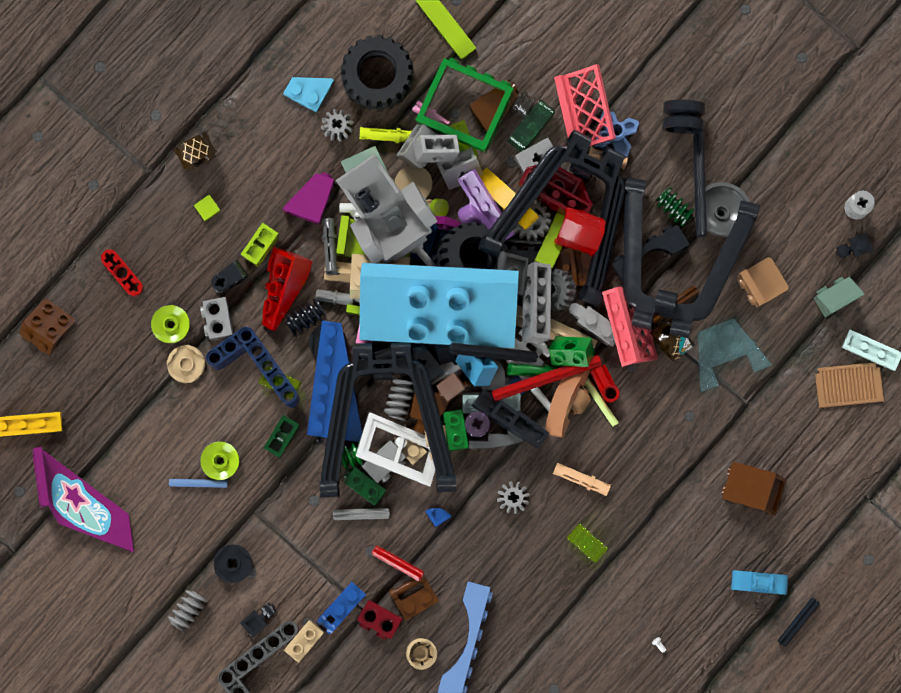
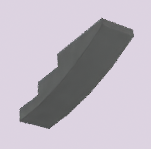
(496, 441)

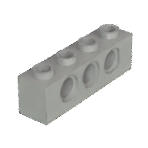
(537, 304)

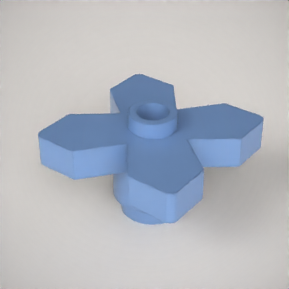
(623, 129)

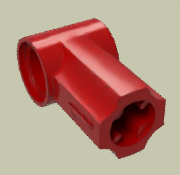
(604, 381)

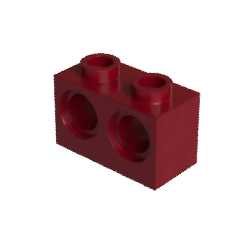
(381, 615)

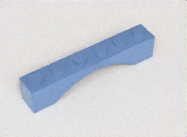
(475, 601)

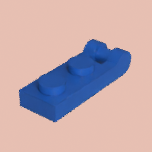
(341, 607)

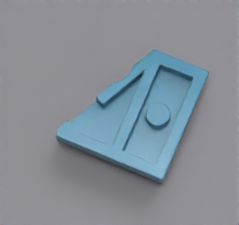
(308, 91)

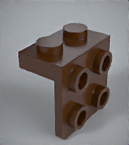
(46, 326)

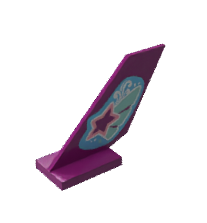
(79, 504)

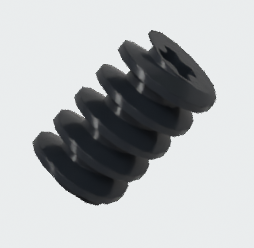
(305, 317)

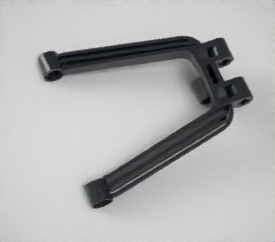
(584, 166)
(666, 302)
(383, 370)

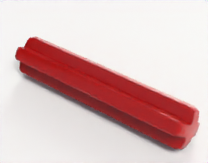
(398, 563)

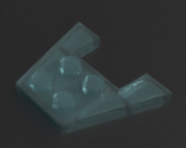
(721, 345)

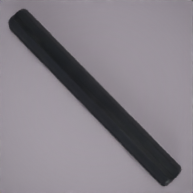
(493, 352)

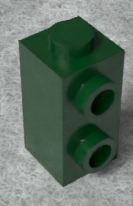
(364, 486)

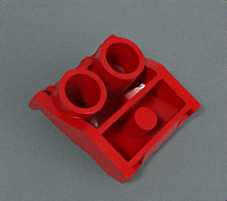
(581, 231)

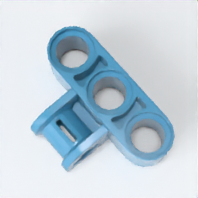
(759, 582)

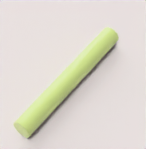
(601, 403)

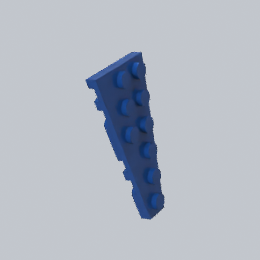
(330, 359)

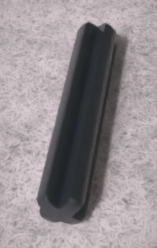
(798, 622)

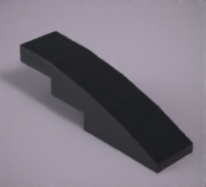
(510, 419)

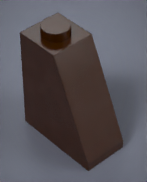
(487, 105)

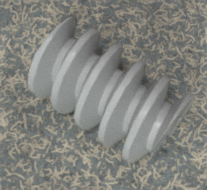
(861, 198)
(399, 399)
(186, 610)

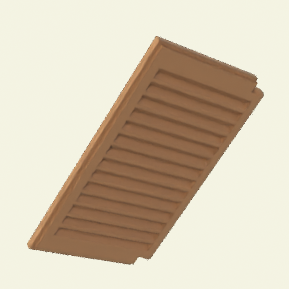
(849, 385)

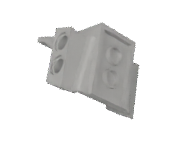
(370, 228)

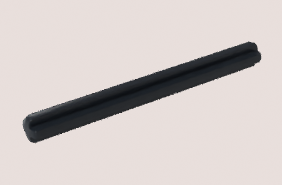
(699, 182)

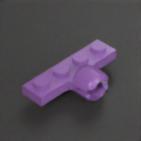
(482, 205)

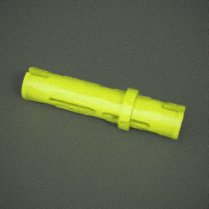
(384, 134)

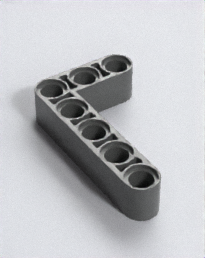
(252, 660)

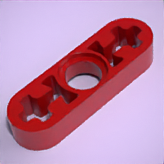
(109, 265)

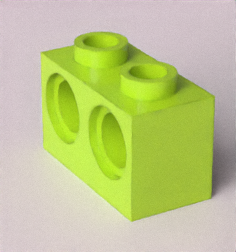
(260, 245)

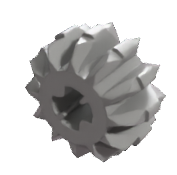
(338, 118)
(509, 502)

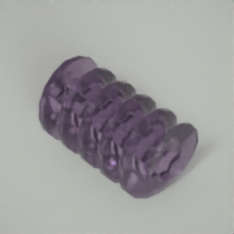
(473, 431)

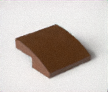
(575, 263)

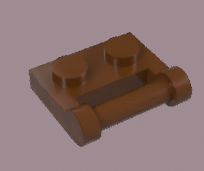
(416, 602)

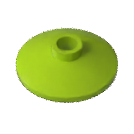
(160, 324)
(210, 456)

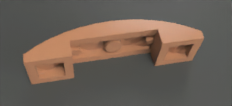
(562, 402)

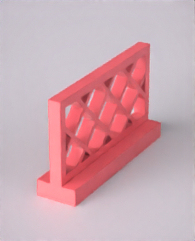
(570, 108)
(624, 333)

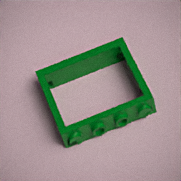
(463, 138)

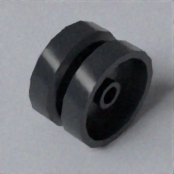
(683, 116)

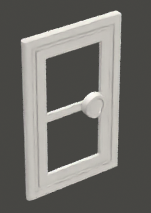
(404, 434)

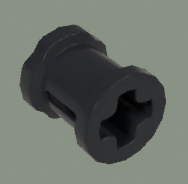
(367, 200)

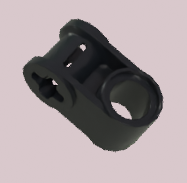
(230, 276)

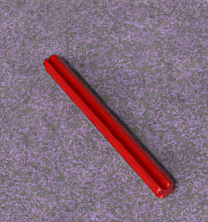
(543, 379)

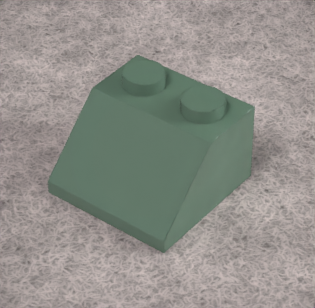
(837, 296)

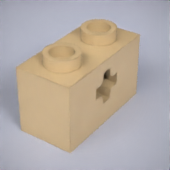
(304, 641)

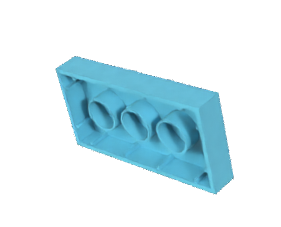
(438, 305)

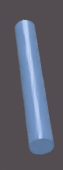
(197, 483)

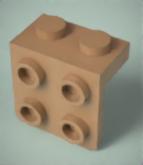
(762, 282)

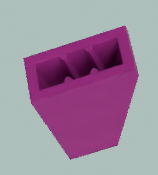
(311, 199)

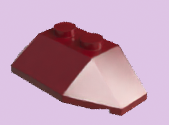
(562, 192)

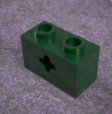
(281, 436)

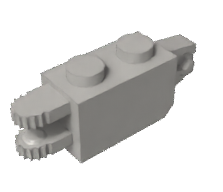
(593, 323)

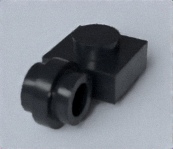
(858, 245)
(254, 621)

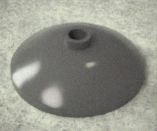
(723, 199)

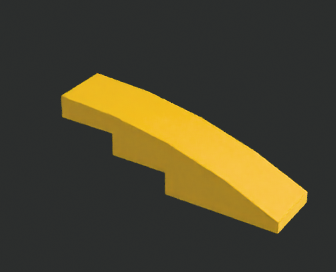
(503, 195)

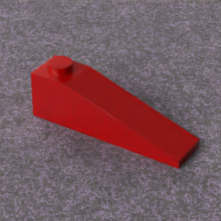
(286, 279)

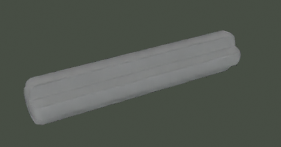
(358, 514)

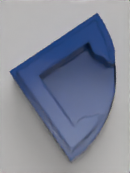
(438, 515)

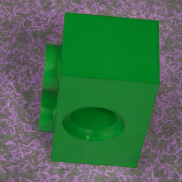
(571, 351)
(455, 430)

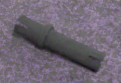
(329, 239)

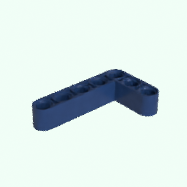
(261, 361)

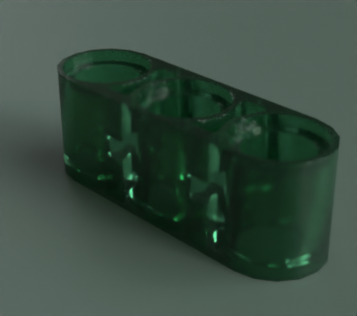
(531, 126)

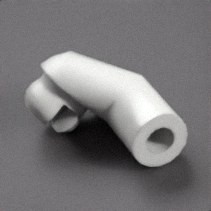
(349, 208)

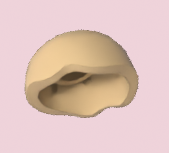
(421, 653)

